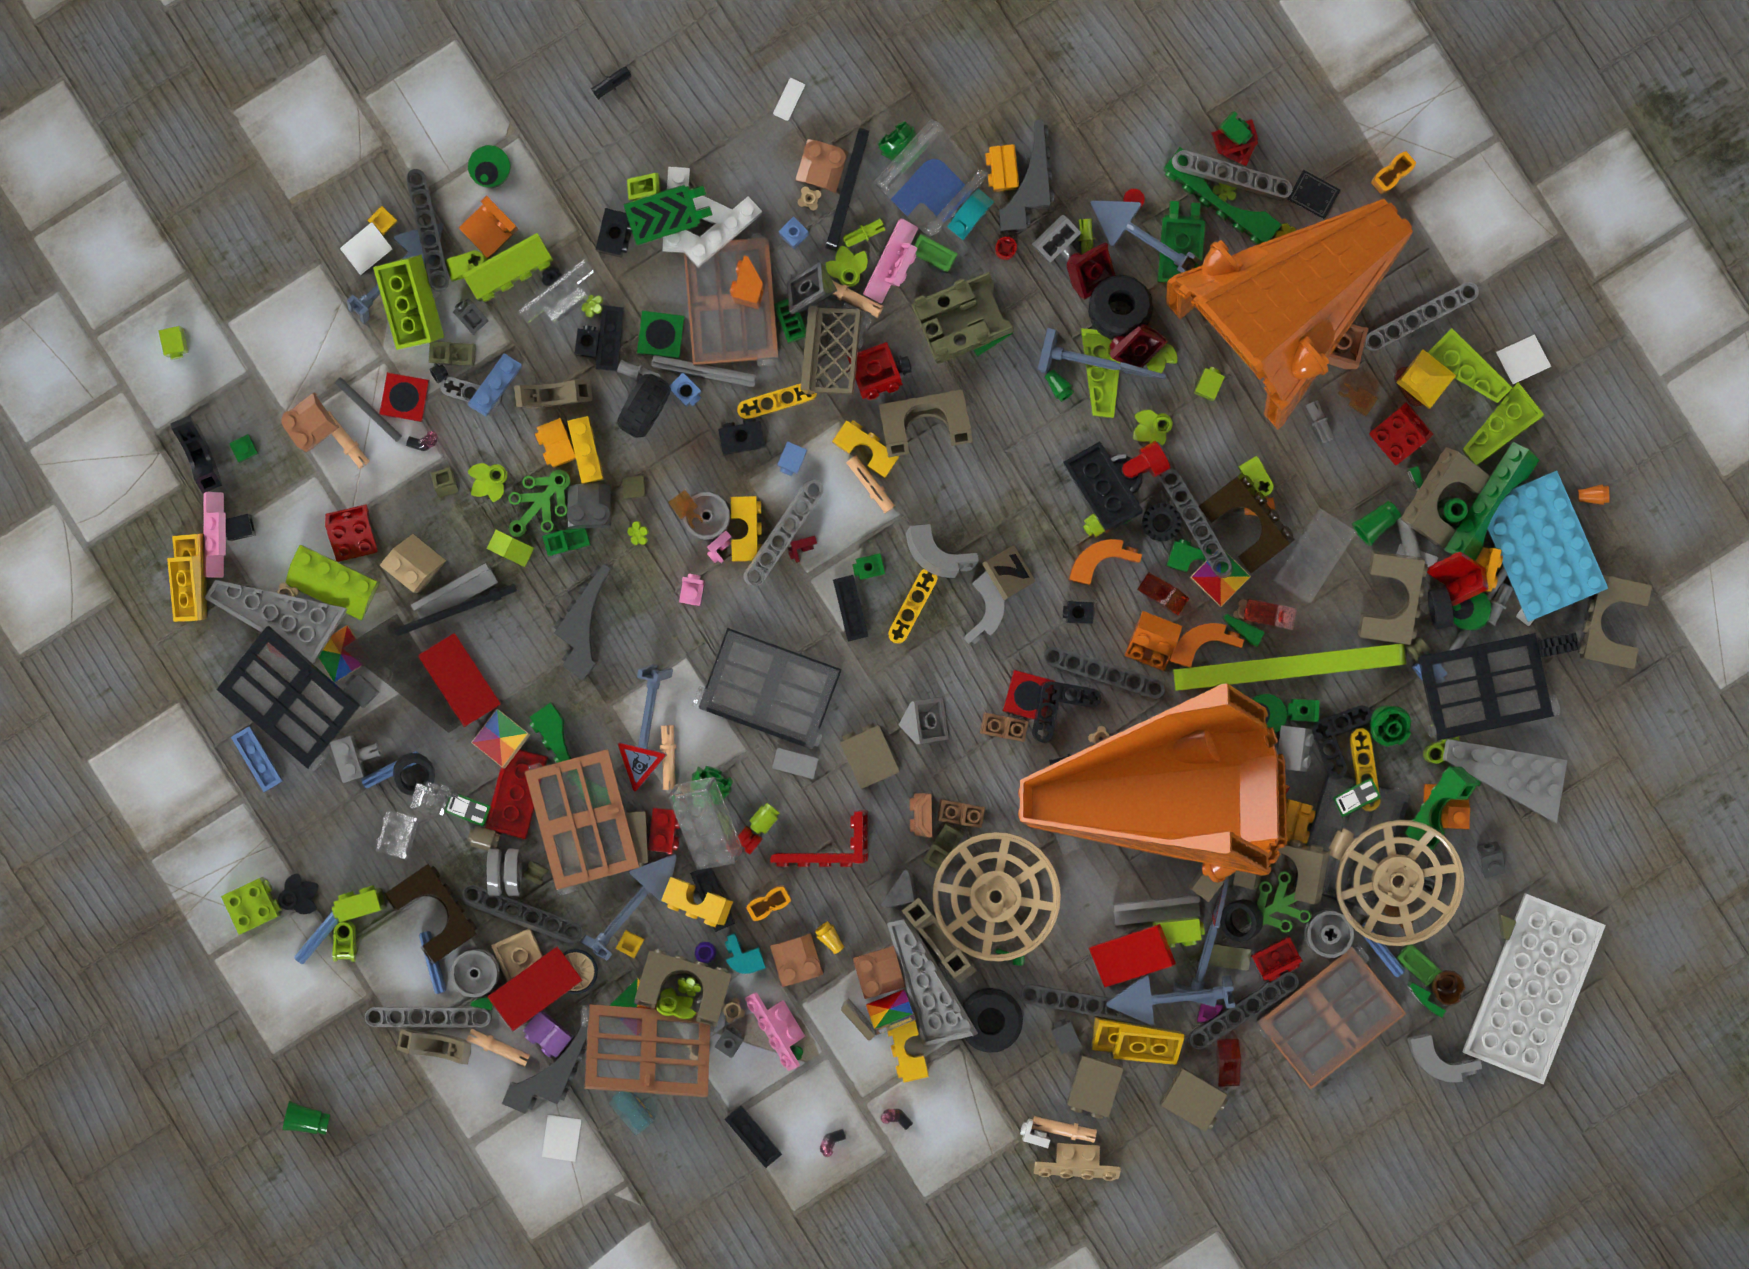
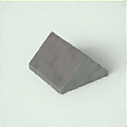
(809, 288)
(902, 892)

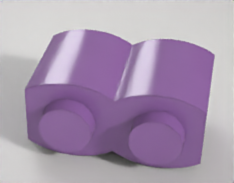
(548, 1034)

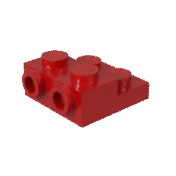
(876, 372)

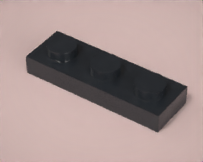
(610, 338)
(850, 608)
(707, 882)
(753, 1136)

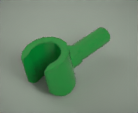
(1017, 961)
(797, 1051)

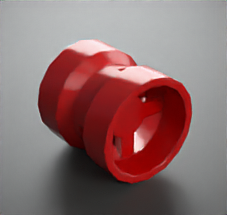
(1004, 245)
(749, 840)

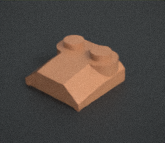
(822, 165)
(1350, 348)
(308, 423)
(922, 808)
(796, 960)
(879, 972)

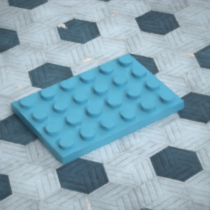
(1544, 547)

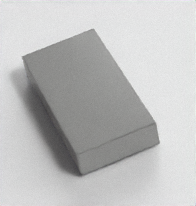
(795, 763)

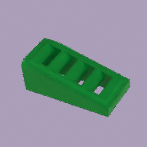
(794, 337)
(1248, 632)

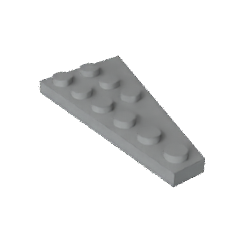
(299, 621)
(1522, 776)
(932, 999)

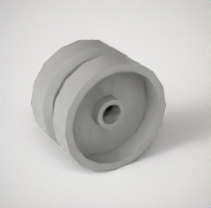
(719, 519)
(504, 872)
(1337, 942)
(487, 968)

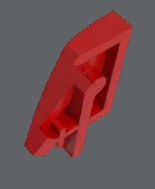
(1237, 153)

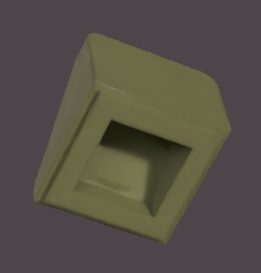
(444, 482)
(633, 487)
(1506, 926)

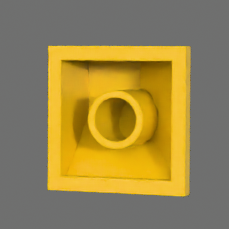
(1426, 378)

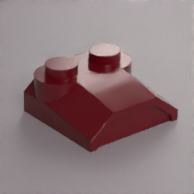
(1089, 269)
(1137, 346)

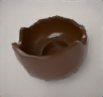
(1448, 987)

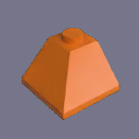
(1455, 812)

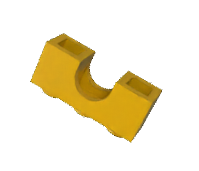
(852, 436)
(585, 450)
(746, 509)
(680, 896)
(910, 1066)

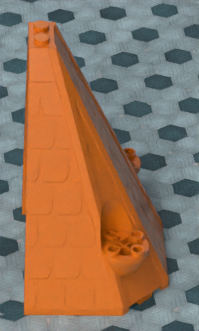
(1293, 295)
(1178, 786)

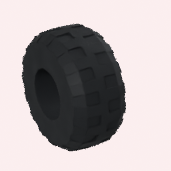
(1119, 289)
(643, 405)
(1011, 1012)

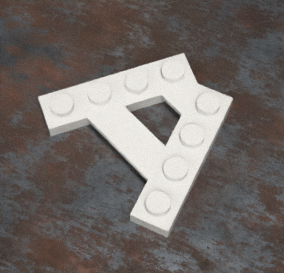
(726, 222)

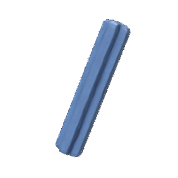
(381, 774)
(316, 939)
(1386, 956)
(434, 970)

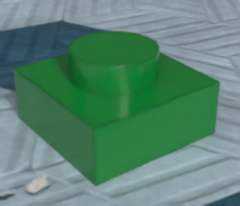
(243, 448)

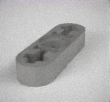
(456, 382)

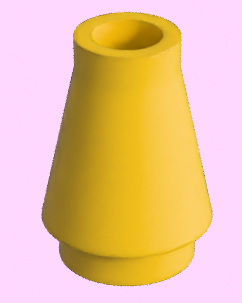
(828, 936)

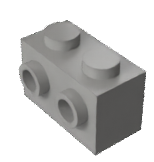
(1295, 747)

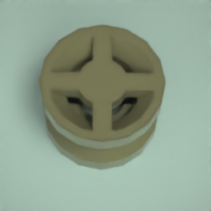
(1417, 649)
(535, 872)

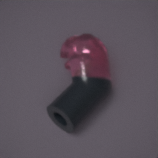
(424, 443)
(896, 1115)
(829, 1140)

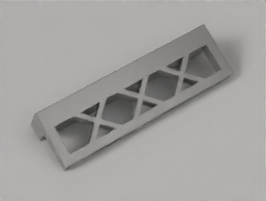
(456, 591)
(1156, 909)

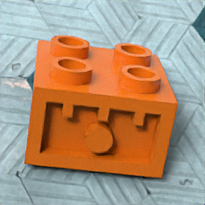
(488, 227)

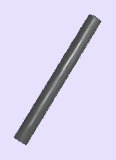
(368, 409)

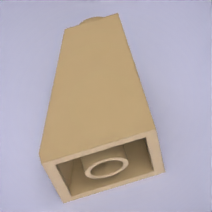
(413, 563)

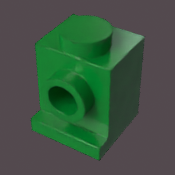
(1235, 129)
(877, 567)
(1312, 714)

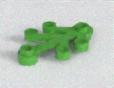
(541, 500)
(1279, 904)

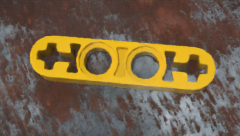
(778, 404)
(914, 606)
(1368, 769)

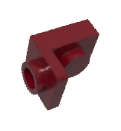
(804, 544)

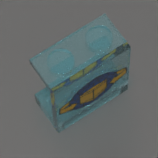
(632, 1111)

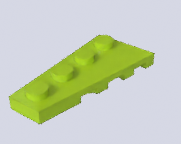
(1469, 366)
(1101, 381)
(1508, 421)

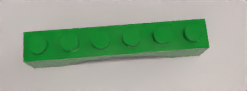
(1257, 225)
(1513, 469)
(551, 726)

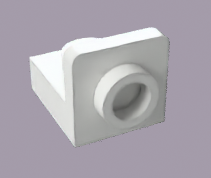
(1038, 1137)

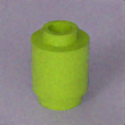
(1092, 526)
(764, 818)

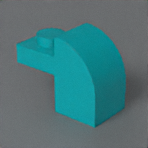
(970, 214)
(743, 962)

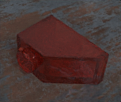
(1163, 593)
(1270, 614)
(1228, 1062)

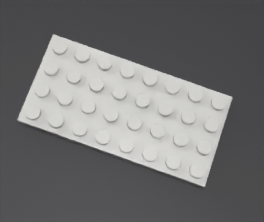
(1534, 989)

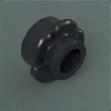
(547, 273)
(903, 365)
(438, 373)

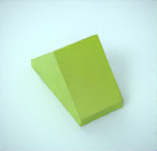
(643, 186)
(510, 548)

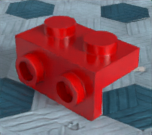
(1276, 959)

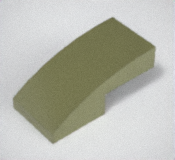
(452, 353)
(944, 843)
(1230, 957)

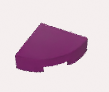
(1208, 1012)

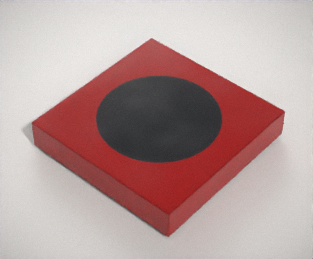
(404, 397)
(1024, 693)

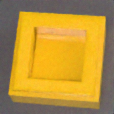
(382, 220)
(630, 943)

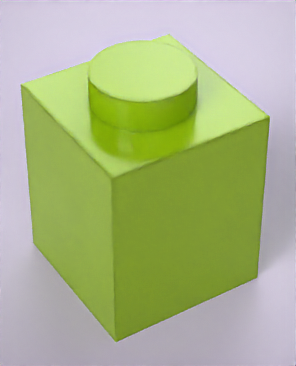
(173, 342)
(1209, 383)

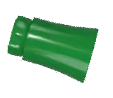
(1445, 513)
(1376, 522)
(305, 1119)

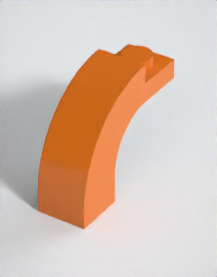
(1087, 561)
(1196, 636)

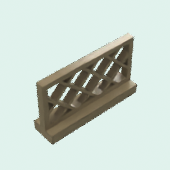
(813, 345)

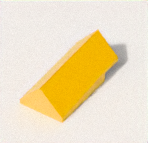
(187, 578)
(1137, 1041)

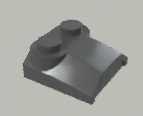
(589, 506)

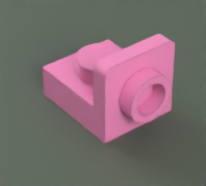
(721, 543)
(692, 590)

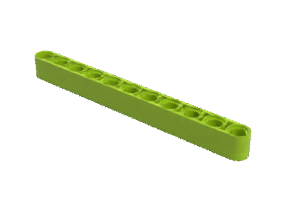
(1290, 666)

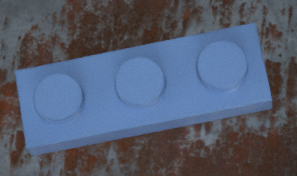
(495, 385)
(257, 759)

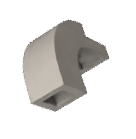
(932, 558)
(993, 609)
(1426, 1057)

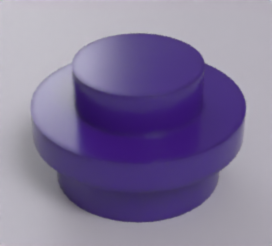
(705, 952)

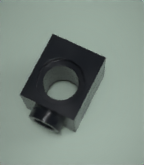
(590, 351)
(240, 527)
(1088, 608)

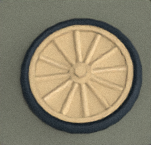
(585, 967)

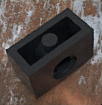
(608, 245)
(754, 440)

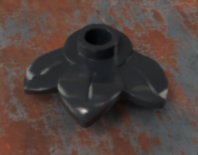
(302, 894)

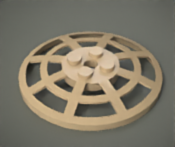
(1407, 891)
(1010, 896)

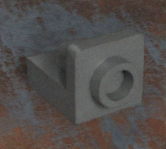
(470, 315)

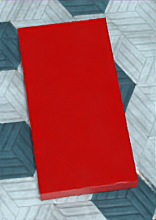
(459, 680)
(512, 801)
(1132, 955)
(535, 988)

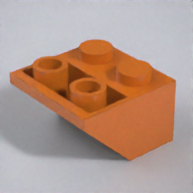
(749, 287)
(1153, 640)

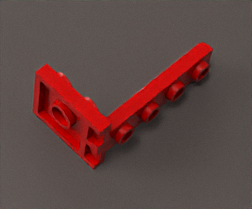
(858, 843)

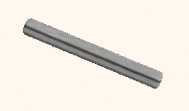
(703, 371)

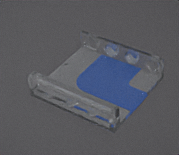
(930, 178)

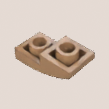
(1004, 727)
(960, 813)

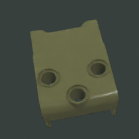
(969, 315)

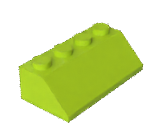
(508, 267)
(408, 302)
(331, 582)

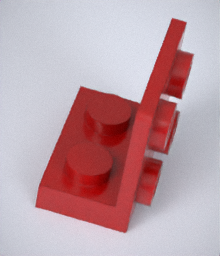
(1401, 434)
(350, 533)
(1461, 575)
(663, 831)

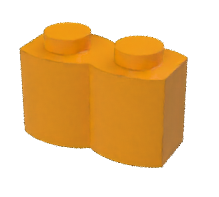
(1391, 174)
(556, 443)
(763, 905)

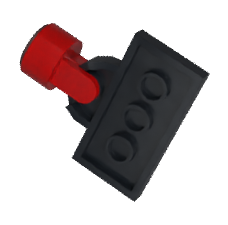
(1112, 482)

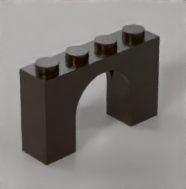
(1242, 493)
(426, 883)

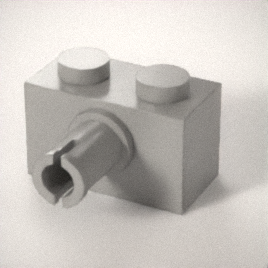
(1057, 239)
(350, 757)

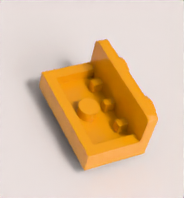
(1490, 559)

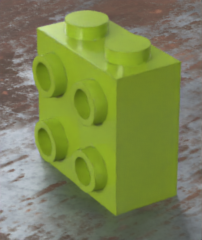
(251, 905)
(352, 906)
(1182, 930)

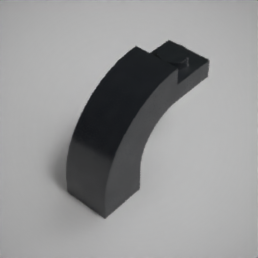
(198, 454)

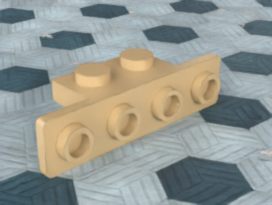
(1077, 1161)

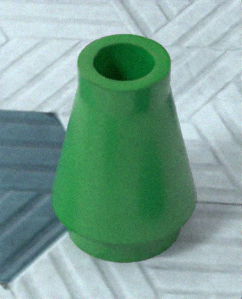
(1060, 387)

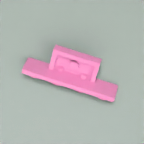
(893, 262)
(214, 534)
(779, 1027)

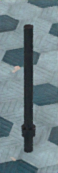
(494, 595)

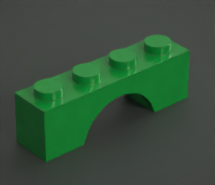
(1454, 784)

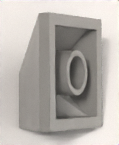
(925, 721)

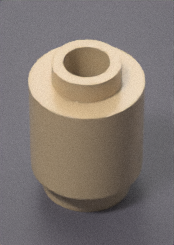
(1340, 843)

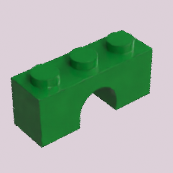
(1183, 554)

